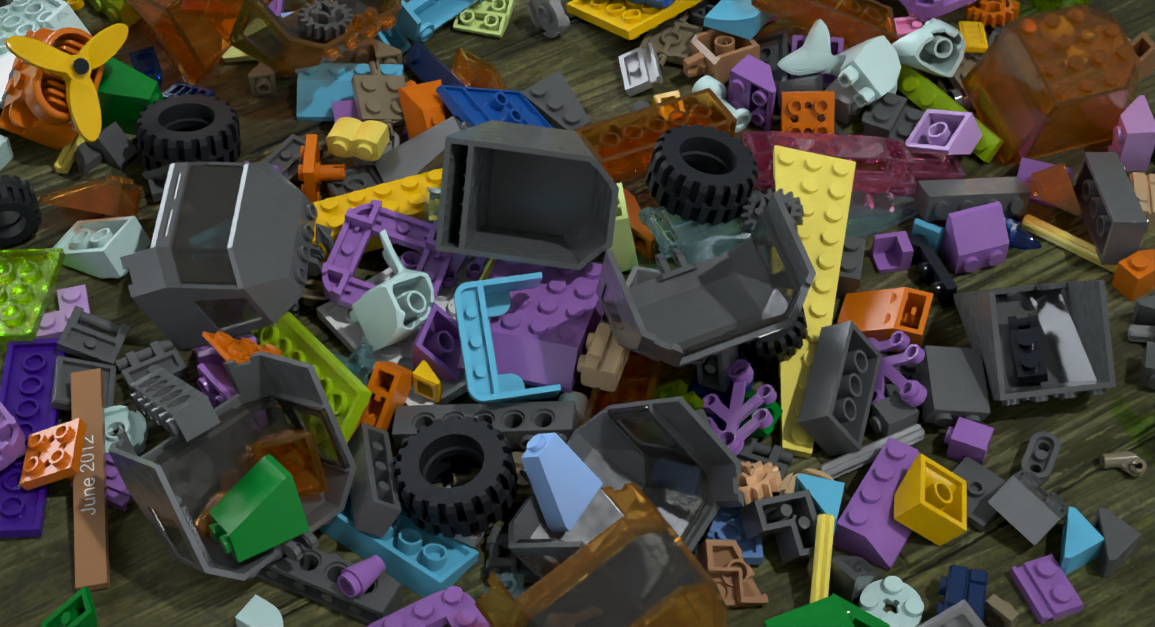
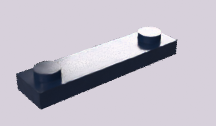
(430, 67)

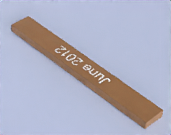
(90, 484)

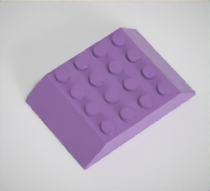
(546, 324)

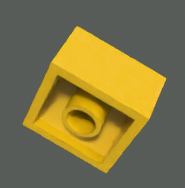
(932, 501)

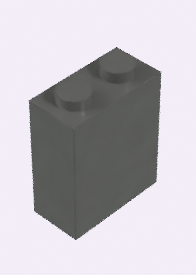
(953, 385)

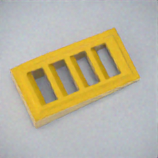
(974, 36)

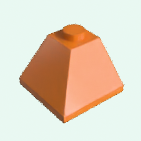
(422, 107)

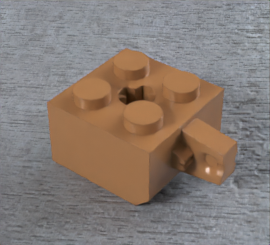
(717, 53)

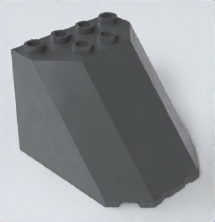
(1072, 333)

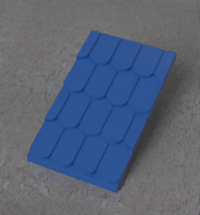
(484, 104)

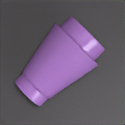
(360, 576)

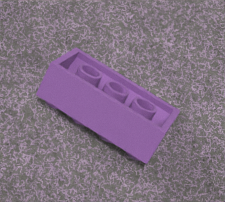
(868, 520)

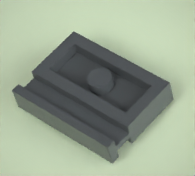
(288, 157)

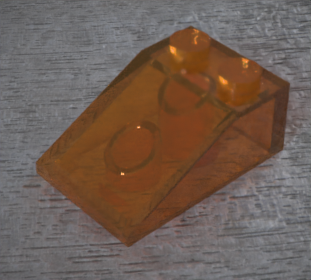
(111, 196)

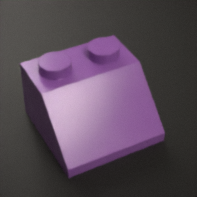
(975, 238)

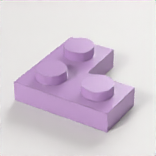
(55, 322)

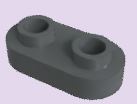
(1037, 459)

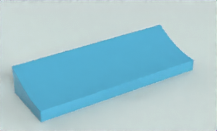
(737, 18)
(409, 553)

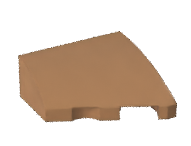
(729, 571)

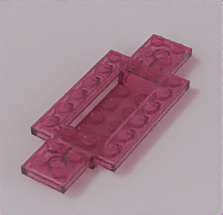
(899, 166)

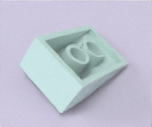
(99, 243)

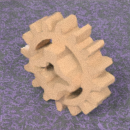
(758, 480)

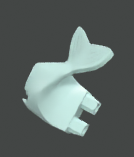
(933, 49)
(868, 67)
(395, 306)

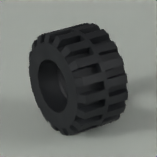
(18, 211)
(778, 343)

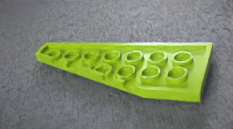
(342, 388)

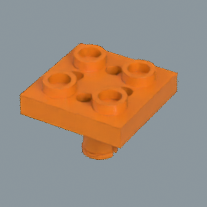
(795, 106)
(313, 172)
(54, 460)

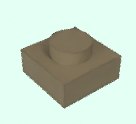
(999, 613)

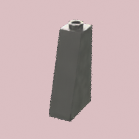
(420, 153)

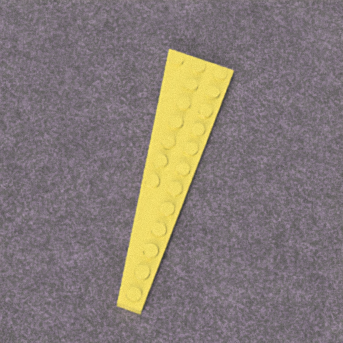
(825, 193)

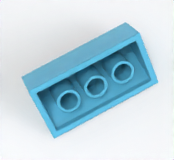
(331, 83)

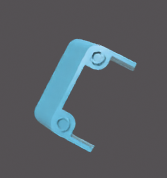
(422, 17)
(474, 306)

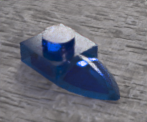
(147, 63)
(1019, 237)

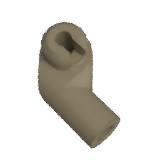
(1125, 461)

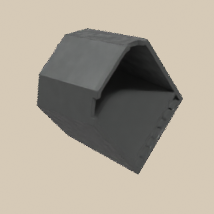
(525, 196)

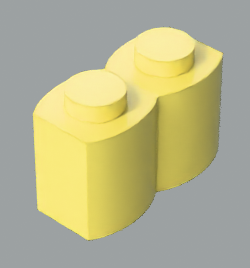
(358, 139)

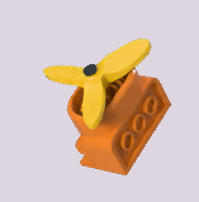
(58, 83)

